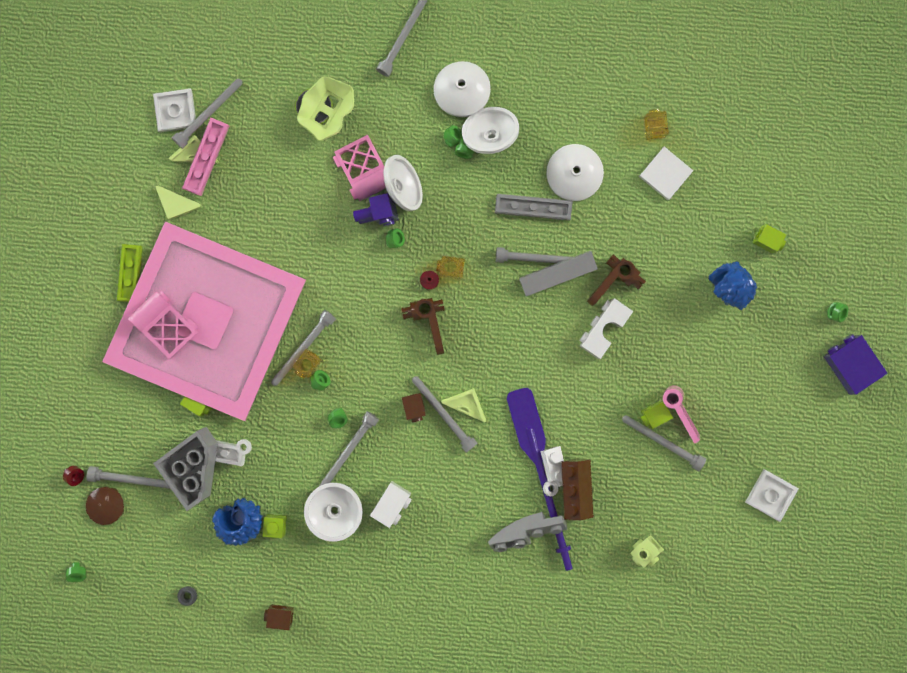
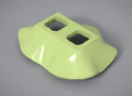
(314, 102)

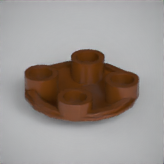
(105, 505)

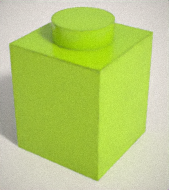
(770, 239)
(195, 407)
(656, 415)
(274, 526)

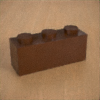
(577, 489)

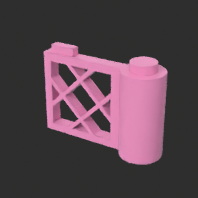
(368, 182)
(152, 312)
(673, 399)

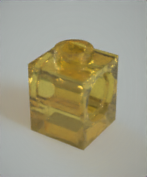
(656, 124)
(457, 273)
(315, 361)

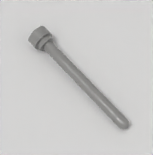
(385, 66)
(182, 137)
(503, 255)
(325, 320)
(368, 421)
(467, 442)
(696, 461)
(95, 474)

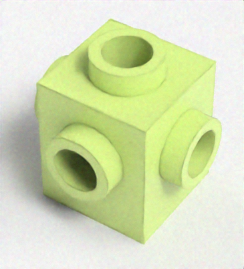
(649, 546)

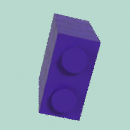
(855, 364)

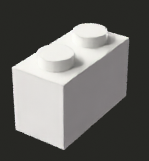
(390, 505)

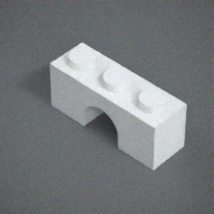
(594, 341)

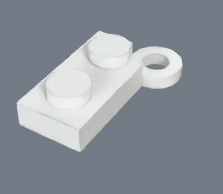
(232, 453)
(553, 467)

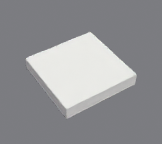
(174, 110)
(666, 173)
(771, 495)

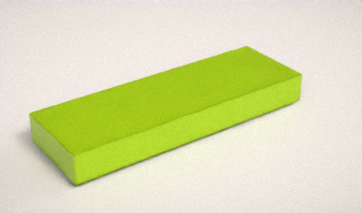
(129, 271)

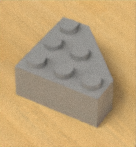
(190, 468)

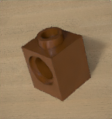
(414, 407)
(279, 617)

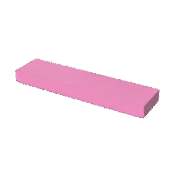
(205, 157)

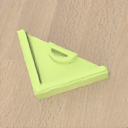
(188, 152)
(175, 204)
(467, 403)

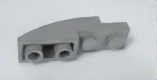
(519, 532)

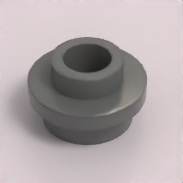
(181, 596)

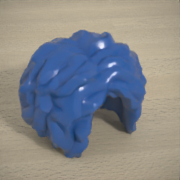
(733, 285)
(237, 523)

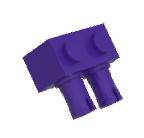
(381, 210)

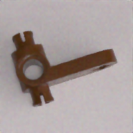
(615, 263)
(414, 312)

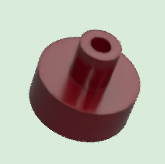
(429, 285)
(73, 475)

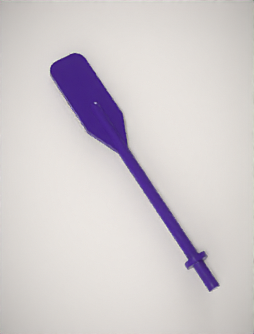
(532, 441)

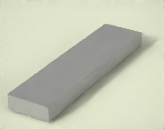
(533, 207)
(558, 273)

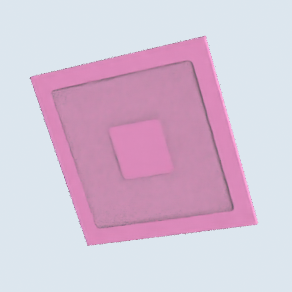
(238, 314)

